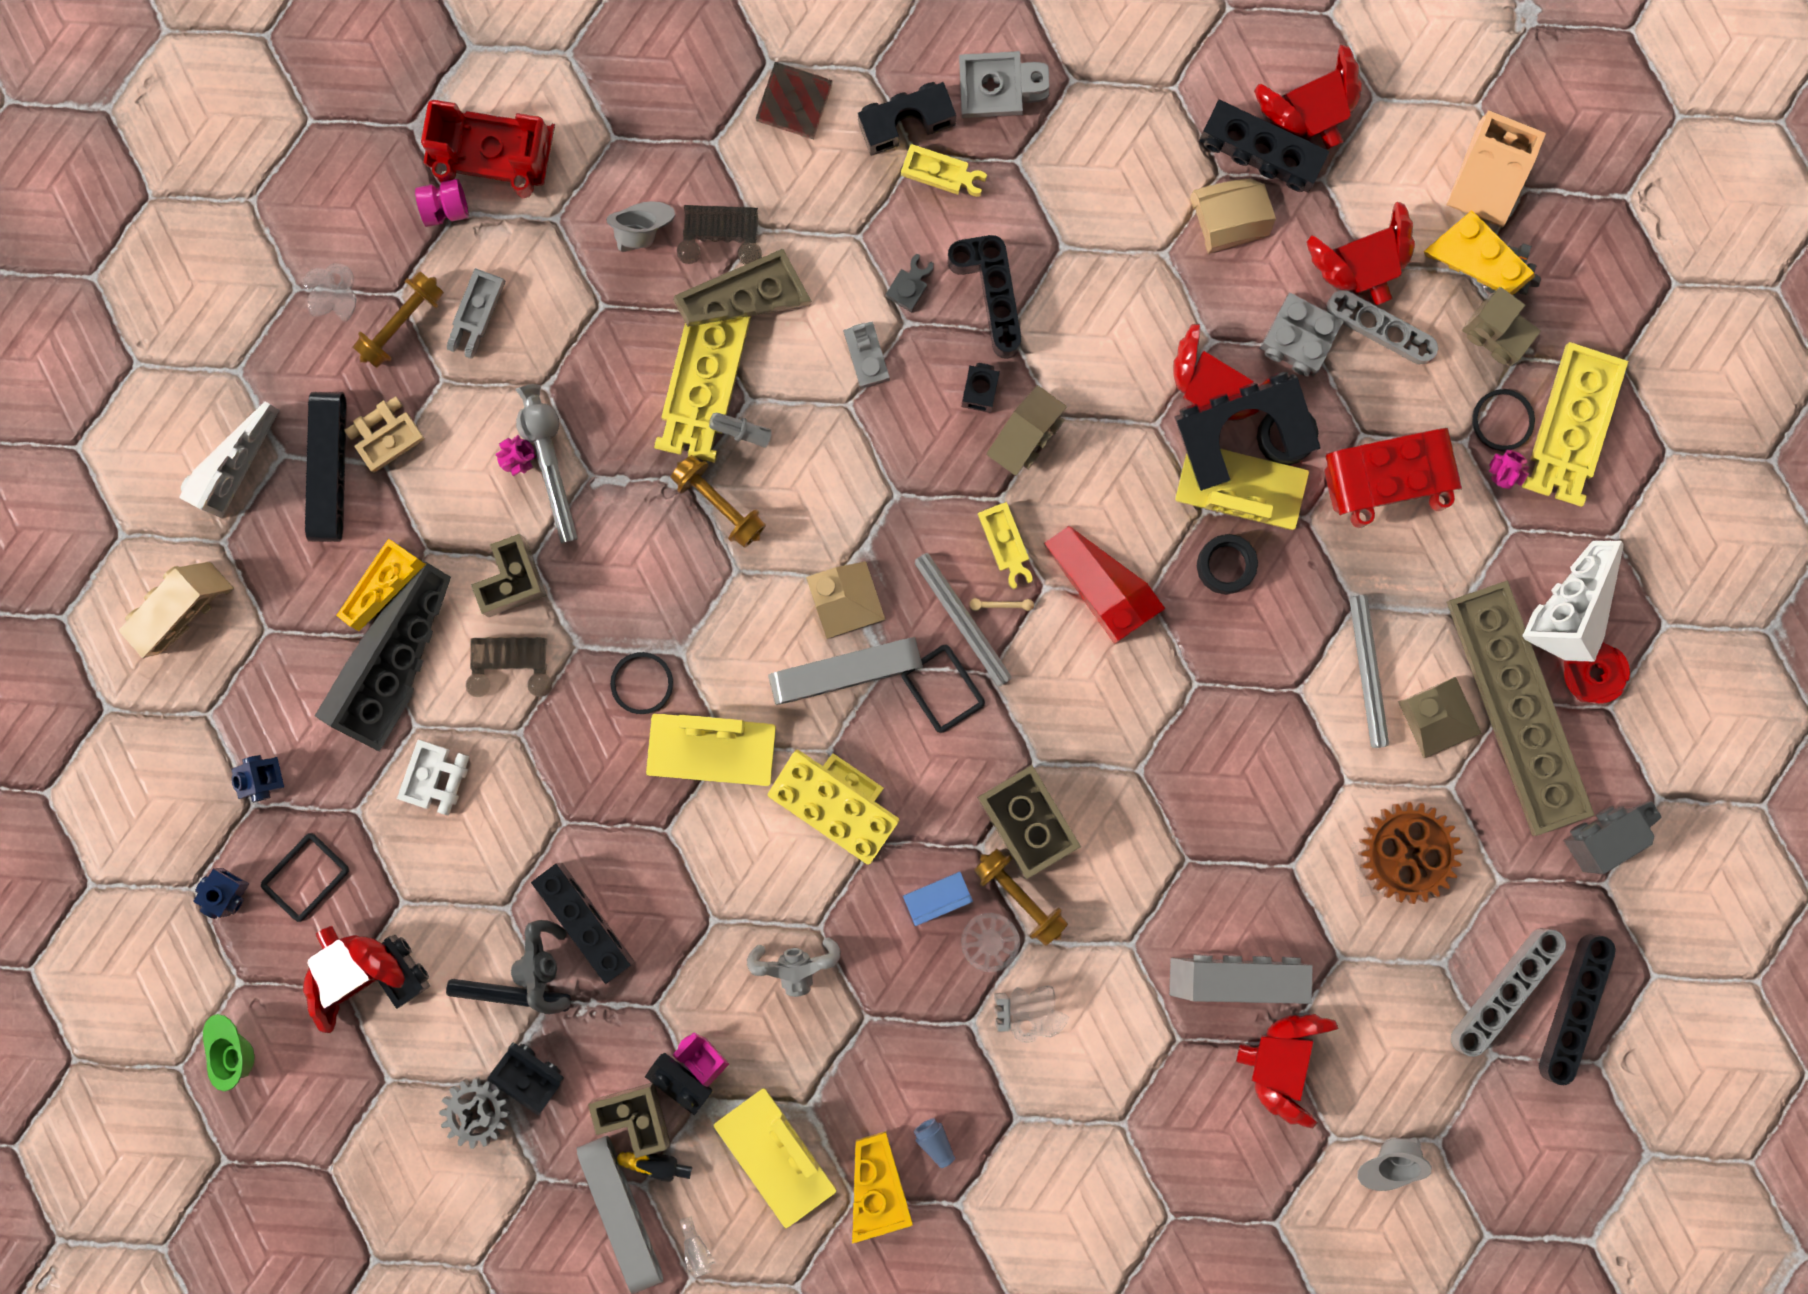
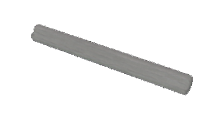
(962, 619)
(1369, 671)

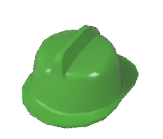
(227, 1053)

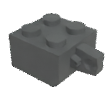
(1612, 837)

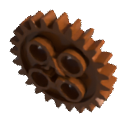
(1433, 836)

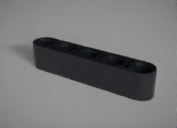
(325, 467)
(1582, 1024)

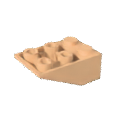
(1495, 168)

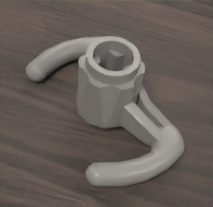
(794, 966)

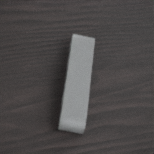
(845, 671)
(1522, 986)
(620, 1215)

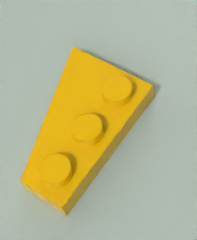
(1480, 254)
(379, 584)
(878, 1191)

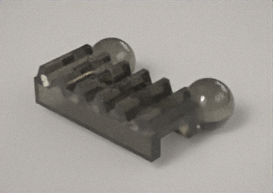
(718, 224)
(508, 655)

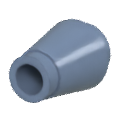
(934, 1142)

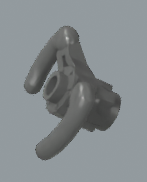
(539, 967)

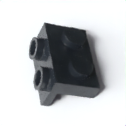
(415, 974)
(526, 1077)
(678, 1083)

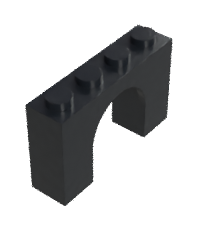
(1202, 426)

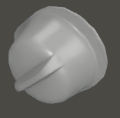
(638, 224)
(1396, 1165)

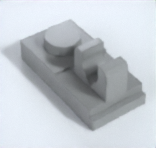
(866, 354)

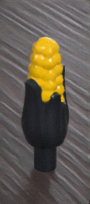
(655, 1166)

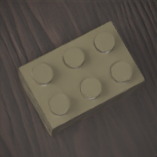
(1029, 822)

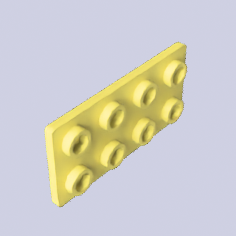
(1256, 490)
(711, 749)
(836, 803)
(775, 1158)

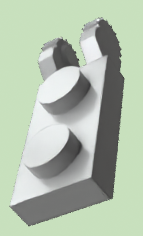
(475, 310)

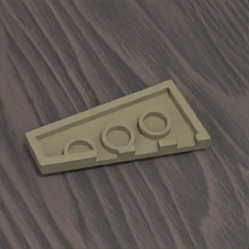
(750, 290)

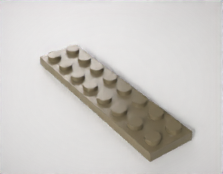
(1520, 708)

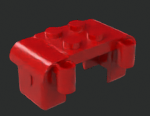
(486, 146)
(1392, 473)

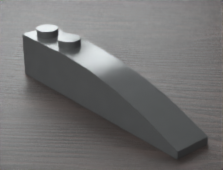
(383, 666)

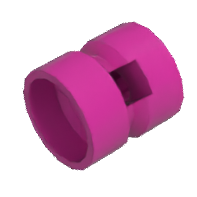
(441, 202)

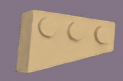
(172, 607)

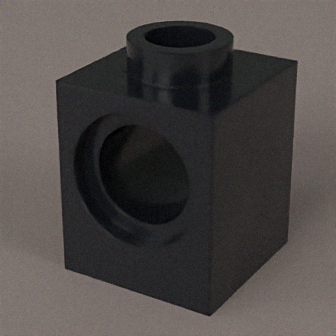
(980, 401)

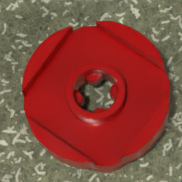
(1612, 680)

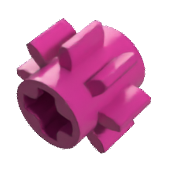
(515, 455)
(1508, 469)

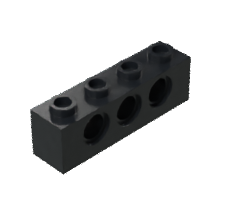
(1279, 142)
(583, 922)

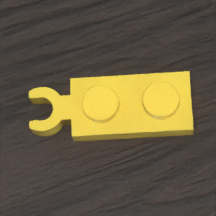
(940, 171)
(1005, 542)

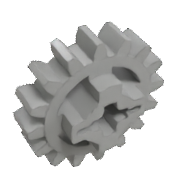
(462, 1109)

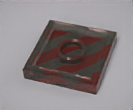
(794, 100)

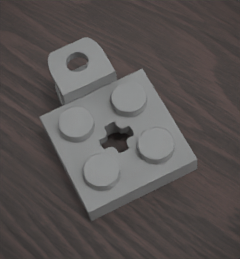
(1015, 83)

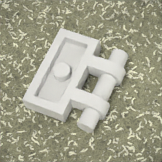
(424, 774)

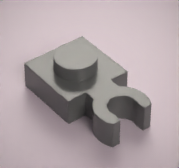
(908, 287)

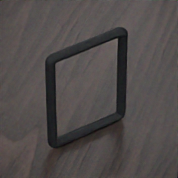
(963, 673)
(299, 918)

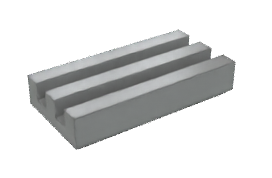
(1002, 1012)

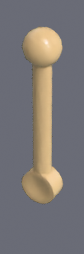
(976, 604)

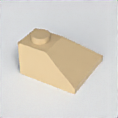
(845, 599)

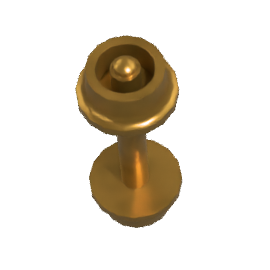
(425, 289)
(689, 474)
(1048, 926)

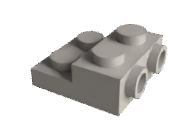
(1301, 335)

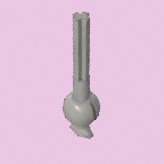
(537, 425)

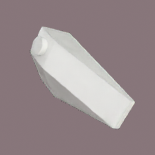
(221, 473)
(1578, 612)

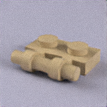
(389, 441)

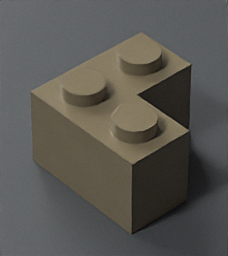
(1501, 328)
(1027, 428)
(517, 581)
(639, 1112)

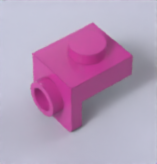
(700, 1058)

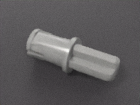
(740, 429)

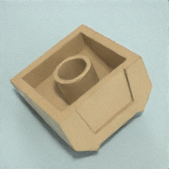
(1233, 213)

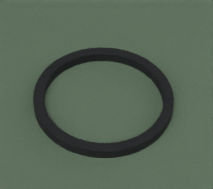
(1506, 392)
(621, 663)

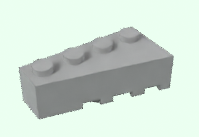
(1241, 981)

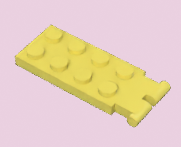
(702, 385)
(1575, 422)

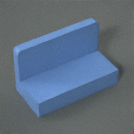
(937, 898)

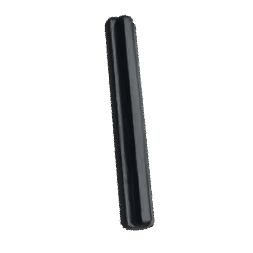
(496, 993)

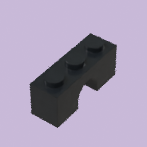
(928, 105)

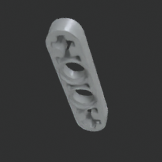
(1384, 322)

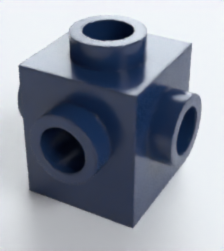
(257, 778)
(220, 893)

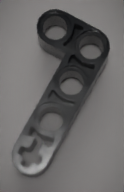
(992, 296)

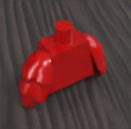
(1318, 104)
(1369, 260)
(1208, 377)
(343, 971)
(1283, 1063)

